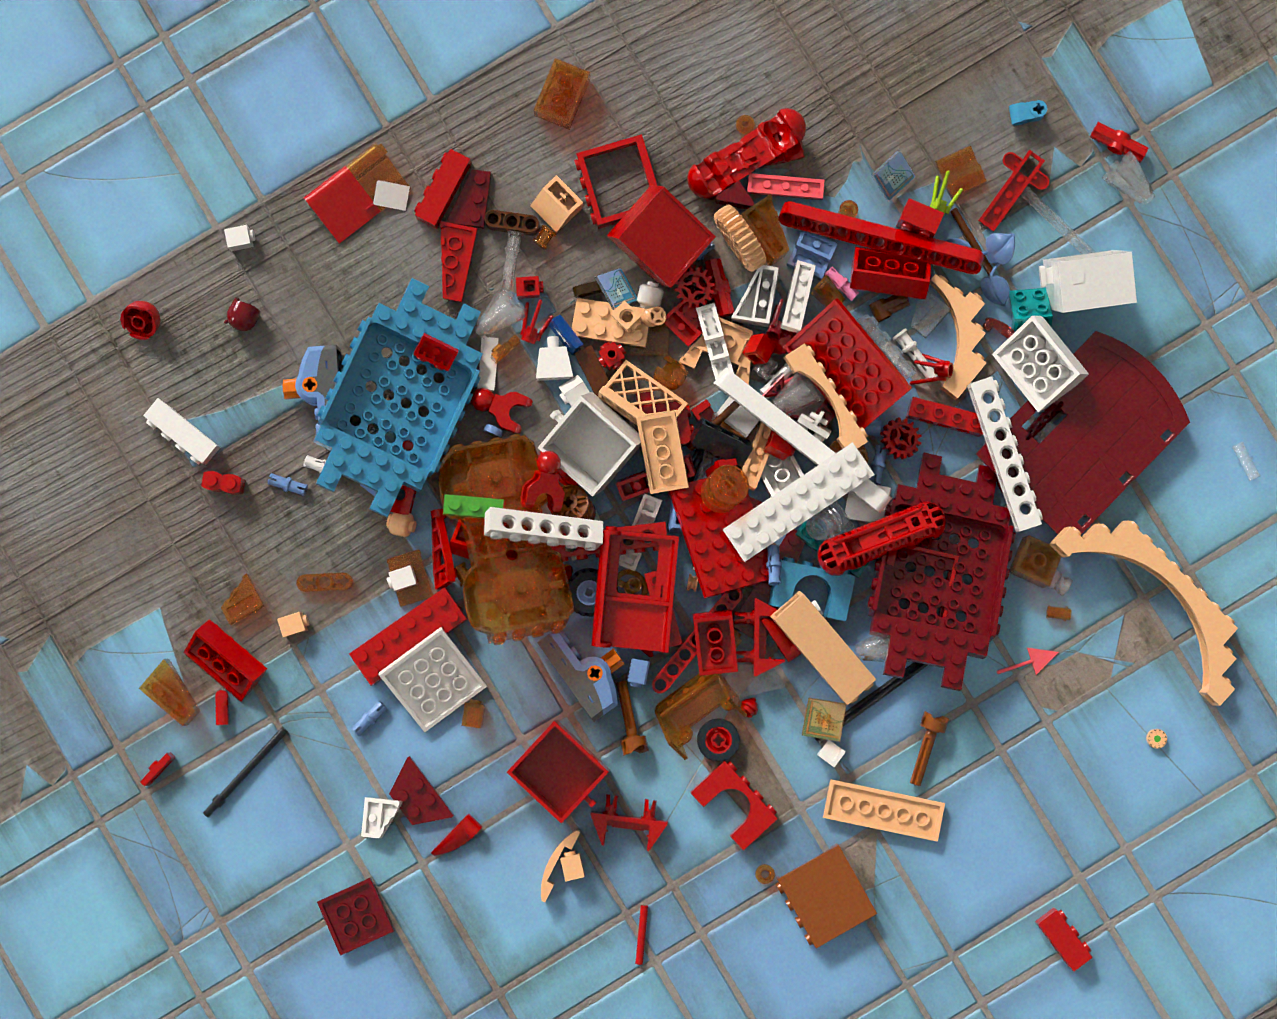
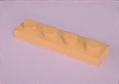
(757, 459)

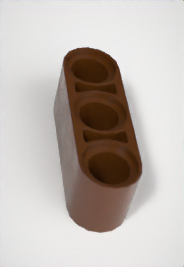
(504, 217)

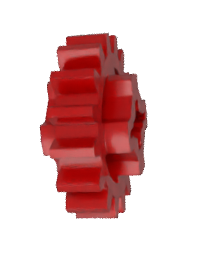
(693, 294)
(909, 440)

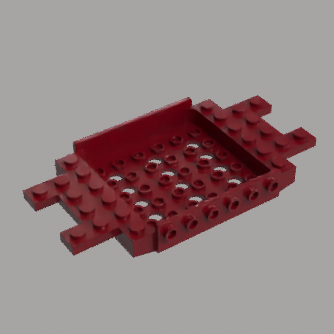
(927, 636)

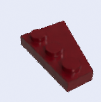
(472, 201)

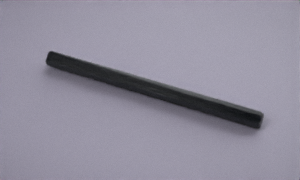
(879, 693)

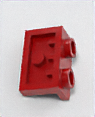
(435, 352)

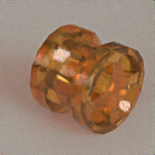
(851, 206)

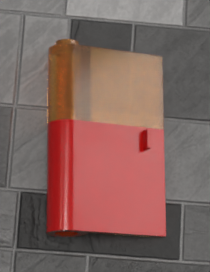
(347, 197)

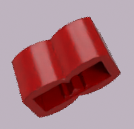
(218, 483)

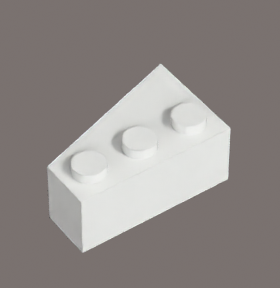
(758, 300)

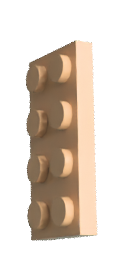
(595, 322)
(662, 452)

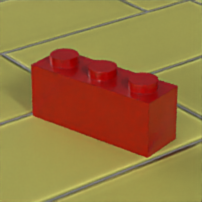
(1064, 938)

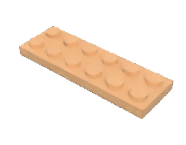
(883, 810)

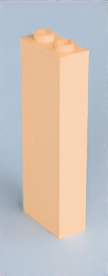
(823, 648)

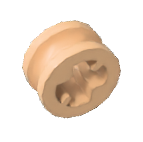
(692, 582)

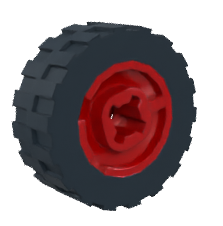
(718, 739)

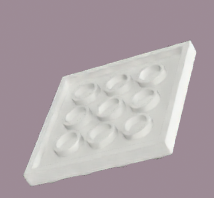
(432, 679)

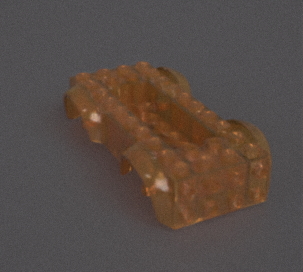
(500, 594)

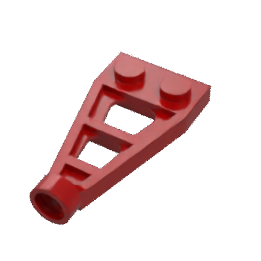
(446, 573)

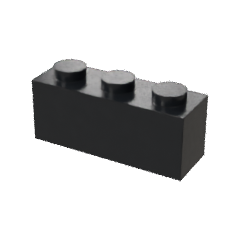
(720, 442)

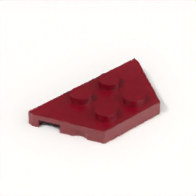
(418, 796)

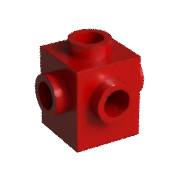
(614, 362)

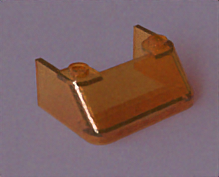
(691, 704)

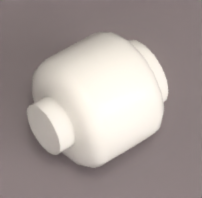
(650, 295)

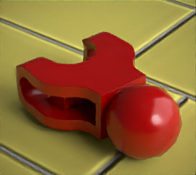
(500, 406)
(544, 482)

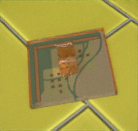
(824, 719)

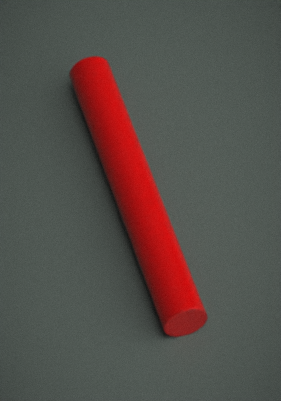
(641, 934)

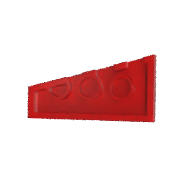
(456, 257)

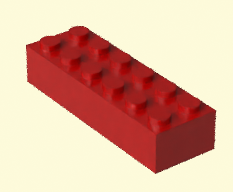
(407, 632)

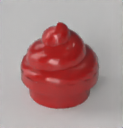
(750, 707)

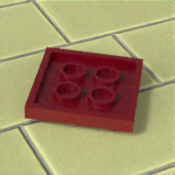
(355, 916)

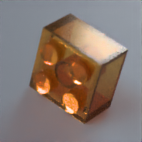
(1035, 561)

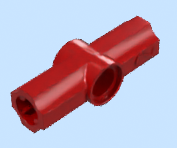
(1118, 141)
(722, 295)

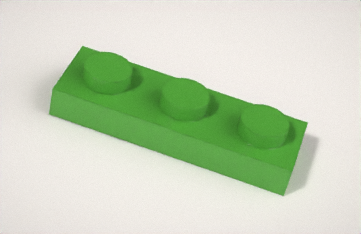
(469, 506)

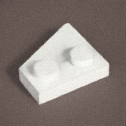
(378, 816)

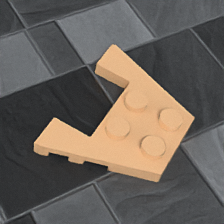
(736, 339)

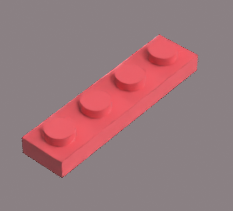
(785, 186)

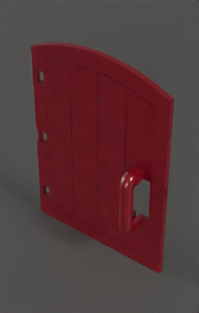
(1107, 431)

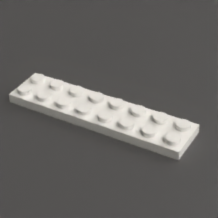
(798, 502)

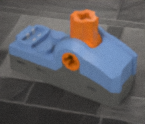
(318, 368)
(593, 693)

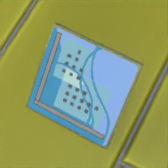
(893, 175)
(616, 287)

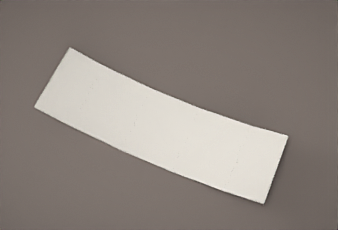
(487, 365)

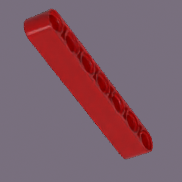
(682, 664)

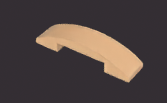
(547, 885)

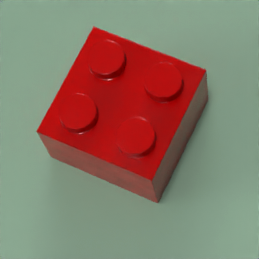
(919, 219)

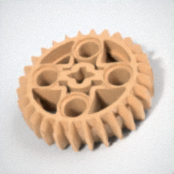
(740, 238)

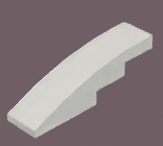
(714, 339)

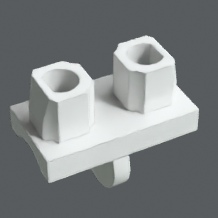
(821, 431)

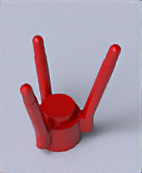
(530, 334)
(942, 368)

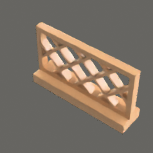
(628, 409)

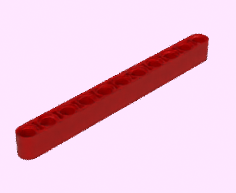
(881, 237)

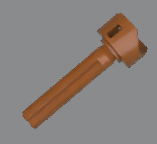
(932, 727)
(633, 741)

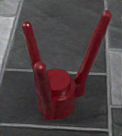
(775, 330)

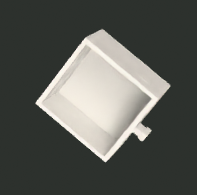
(1089, 280)
(591, 442)

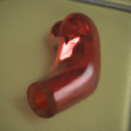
(1000, 326)

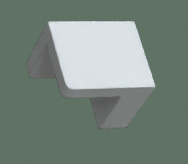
(831, 753)

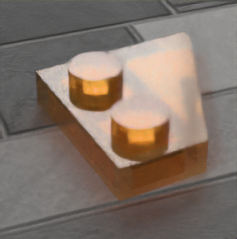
(242, 601)

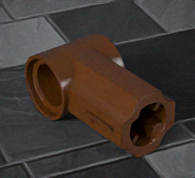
(886, 307)

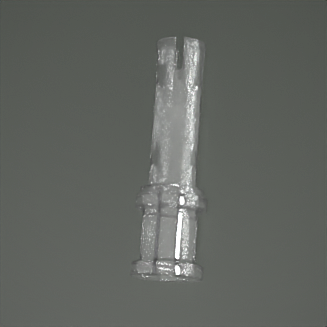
(512, 251)

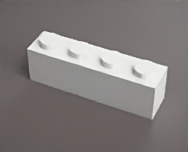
(181, 431)

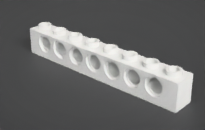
(1001, 465)

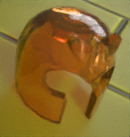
(672, 374)

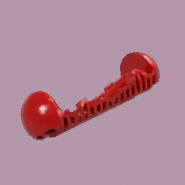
(741, 158)
(876, 538)

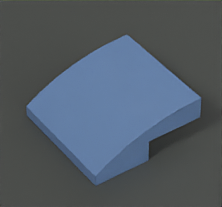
(813, 250)

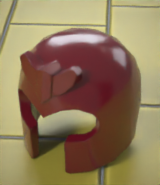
(242, 315)

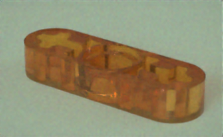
(310, 577)

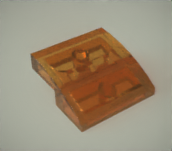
(963, 168)

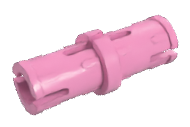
(841, 283)

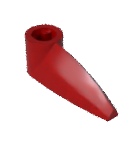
(784, 644)
(462, 833)

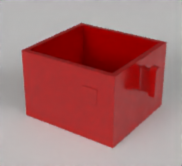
(661, 236)
(559, 771)

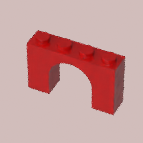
(759, 816)

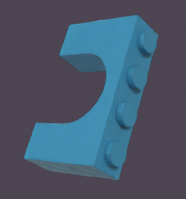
(838, 587)

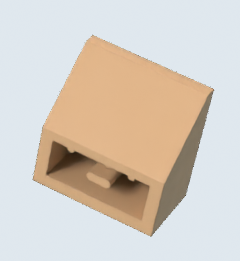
(557, 204)

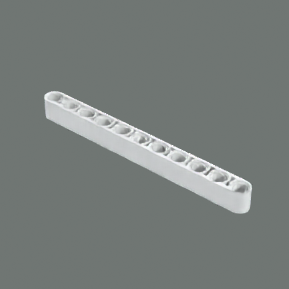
(792, 433)

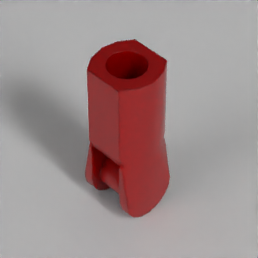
(222, 708)

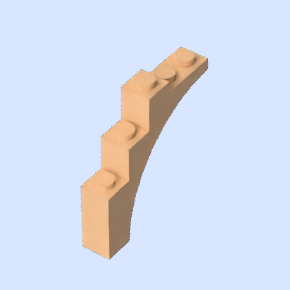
(968, 334)

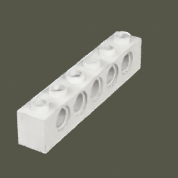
(534, 521)

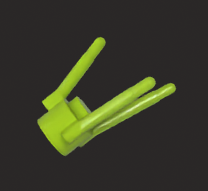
(938, 203)

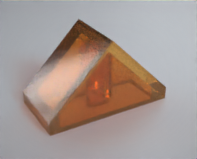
(826, 291)

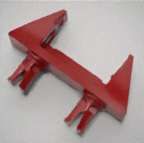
(757, 654)
(645, 822)

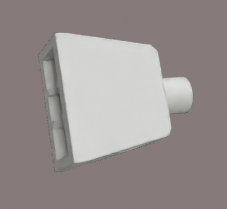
(553, 362)

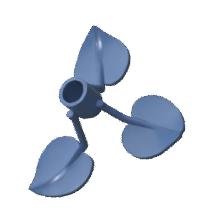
(999, 251)

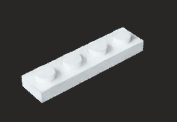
(798, 296)

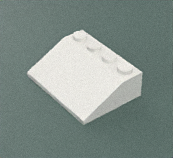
(1040, 363)

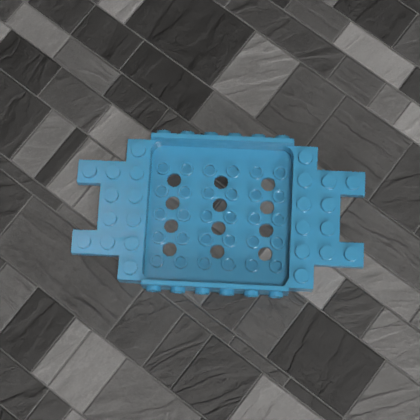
(369, 456)

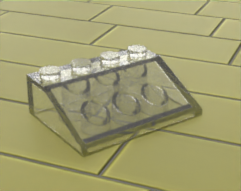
(882, 340)

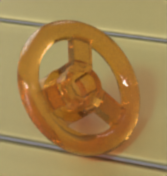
(636, 582)

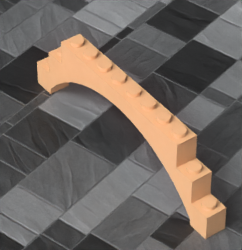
(1208, 621)

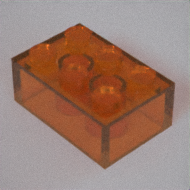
(562, 94)

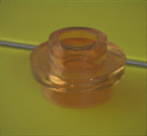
(745, 130)
(765, 880)

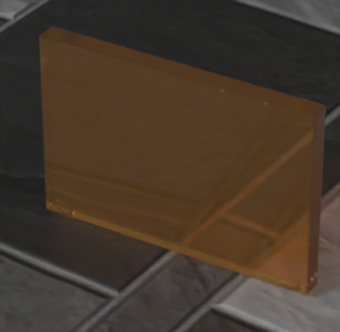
(418, 592)

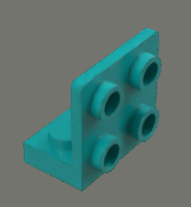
(1028, 304)

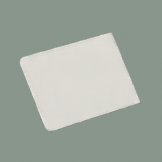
(391, 195)

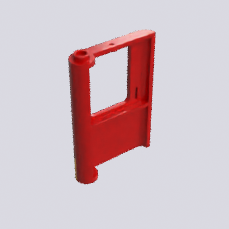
(634, 619)

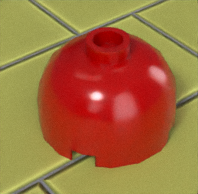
(140, 319)

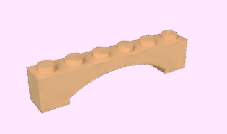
(803, 362)

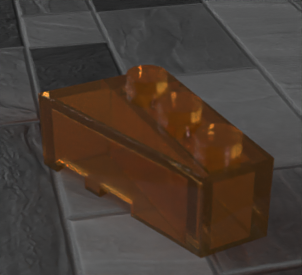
(767, 229)
(170, 693)

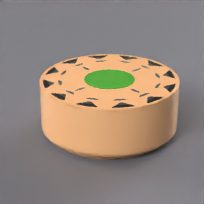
(1156, 738)

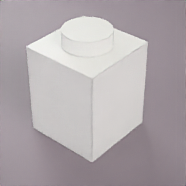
(239, 237)
(573, 390)
(402, 578)

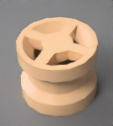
(659, 316)

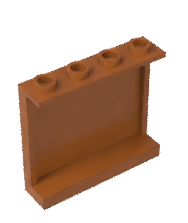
(826, 896)

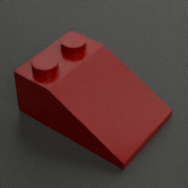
(715, 642)

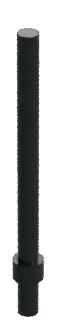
(220, 798)

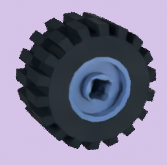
(583, 591)

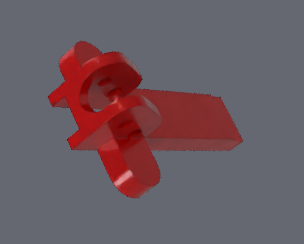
(1013, 188)

